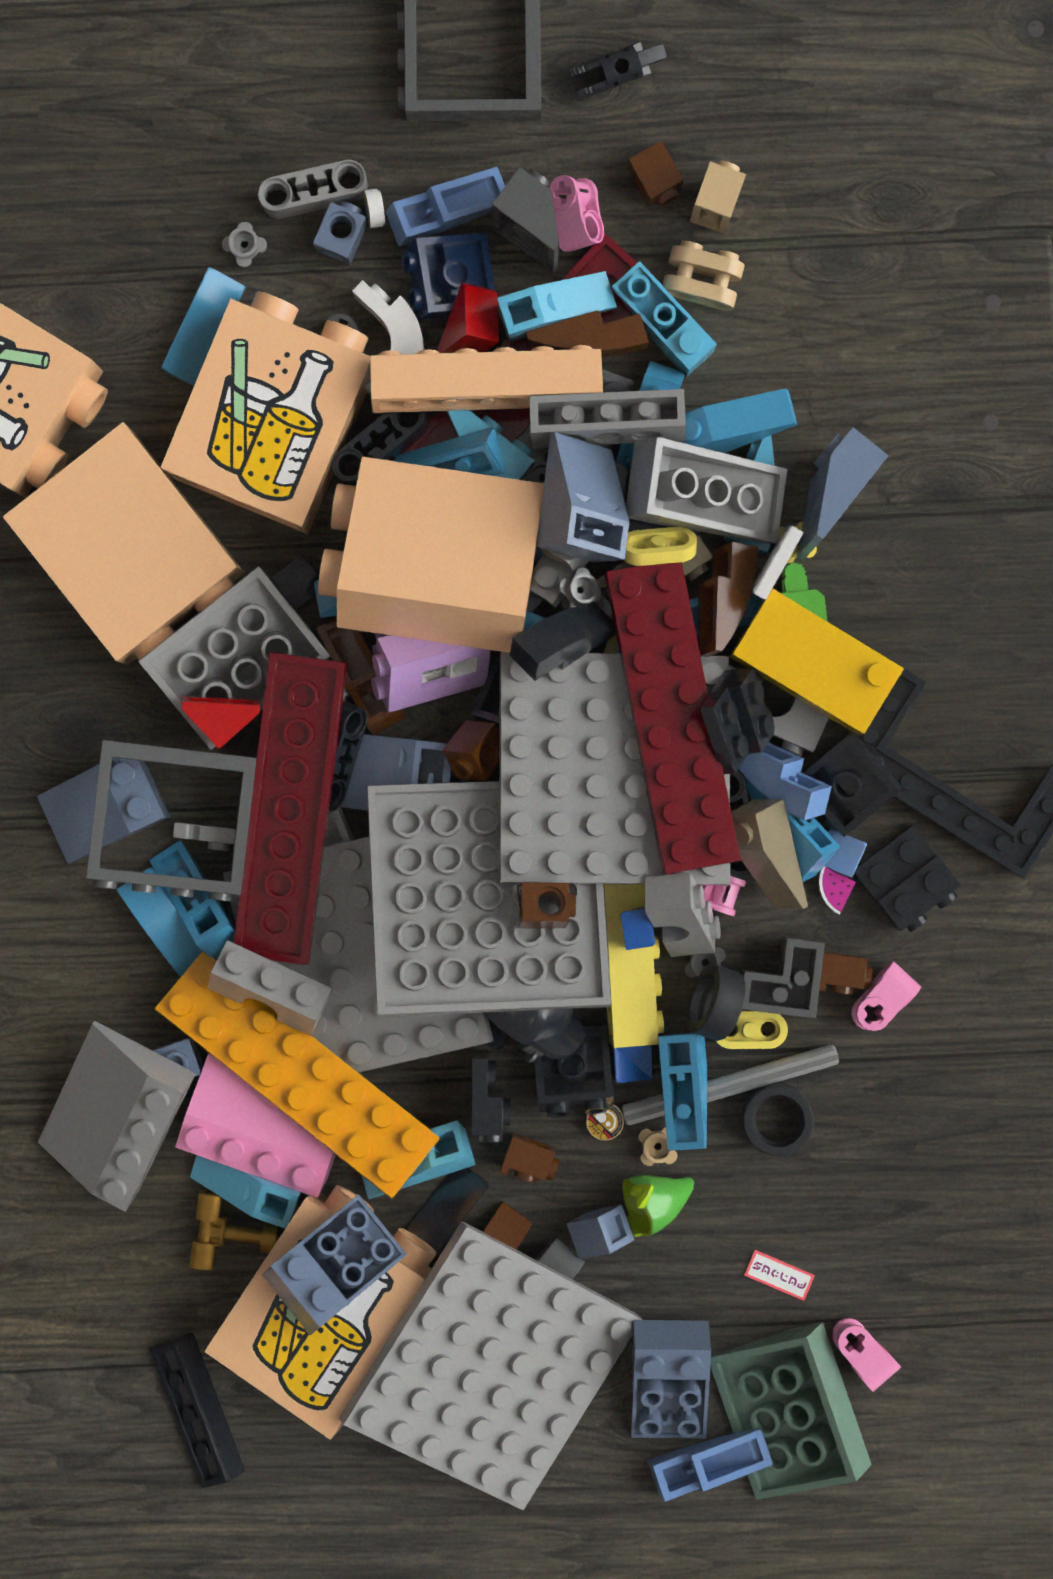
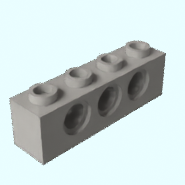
(609, 416)

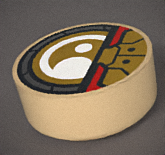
(607, 1124)

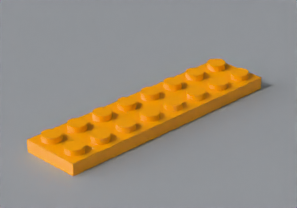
(301, 1079)

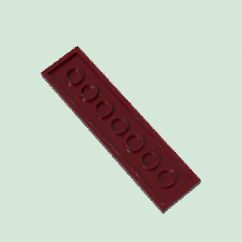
(665, 700)
(290, 806)

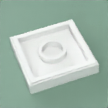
(776, 561)

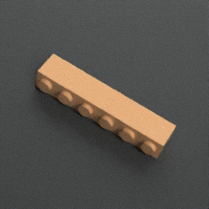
(480, 378)

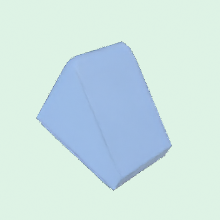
(848, 856)

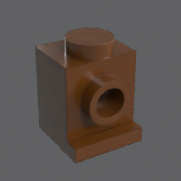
(845, 973)
(529, 1159)

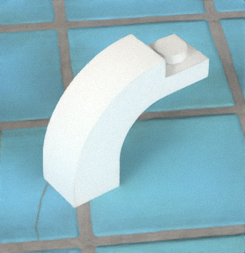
(397, 319)

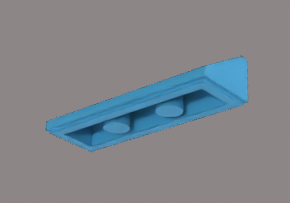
(200, 326)
(470, 453)

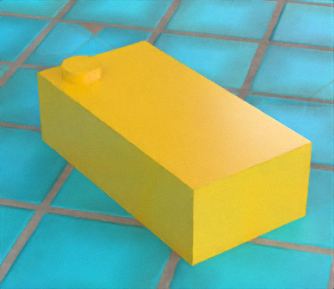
(816, 662)

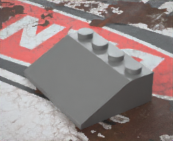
(229, 646)
(114, 1114)

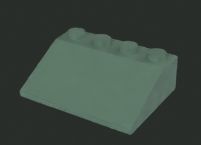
(799, 1403)

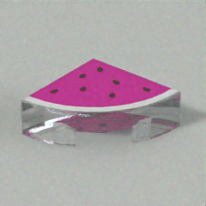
(834, 889)

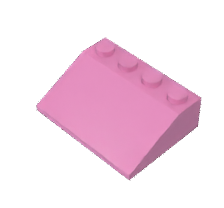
(247, 1132)

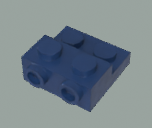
(440, 267)

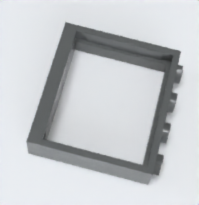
(469, 108)
(147, 881)

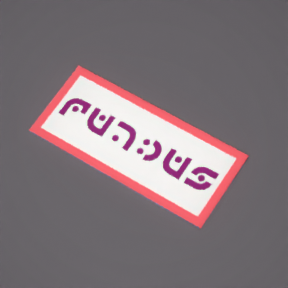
(779, 1275)

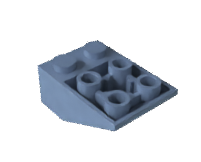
(582, 502)
(394, 763)
(334, 1264)
(670, 1378)

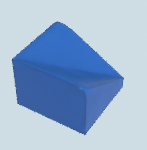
(637, 929)
(632, 1063)

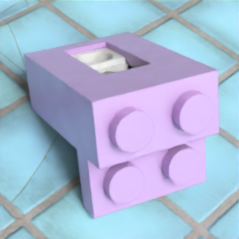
(424, 670)

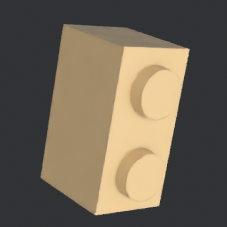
(718, 196)

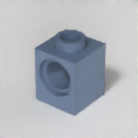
(337, 248)
(183, 1052)
(600, 1231)

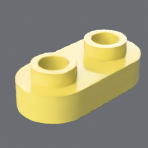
(660, 546)
(750, 1035)

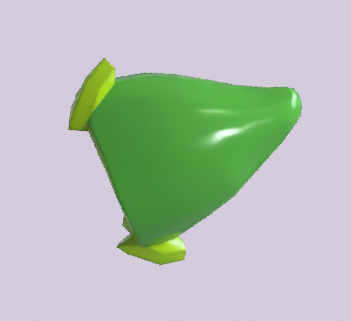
(654, 1201)

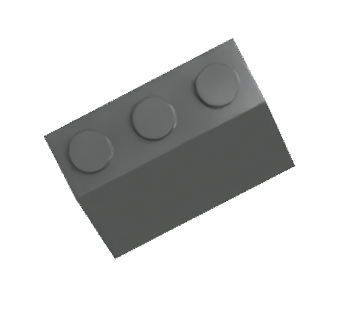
(527, 217)

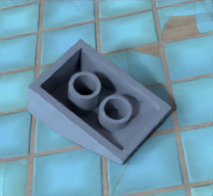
(842, 474)
(131, 806)

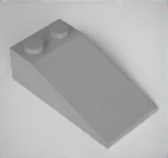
(705, 491)

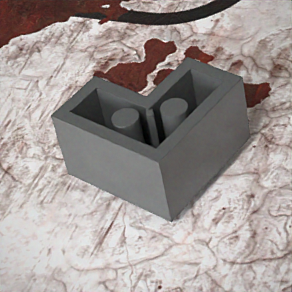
(796, 984)

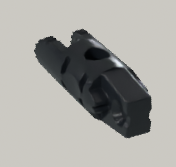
(632, 57)

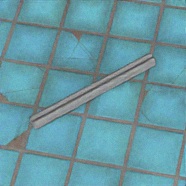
(741, 1081)

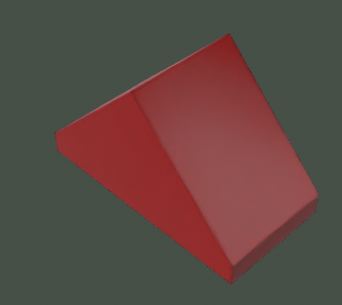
(471, 321)
(220, 717)

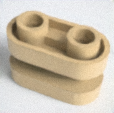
(721, 266)

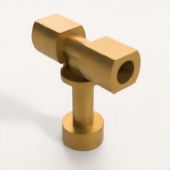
(214, 1232)

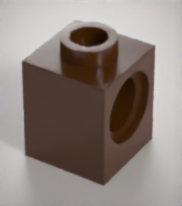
(656, 175)
(474, 751)
(533, 918)

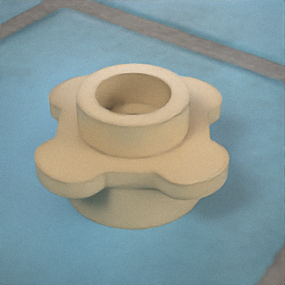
(650, 1154)

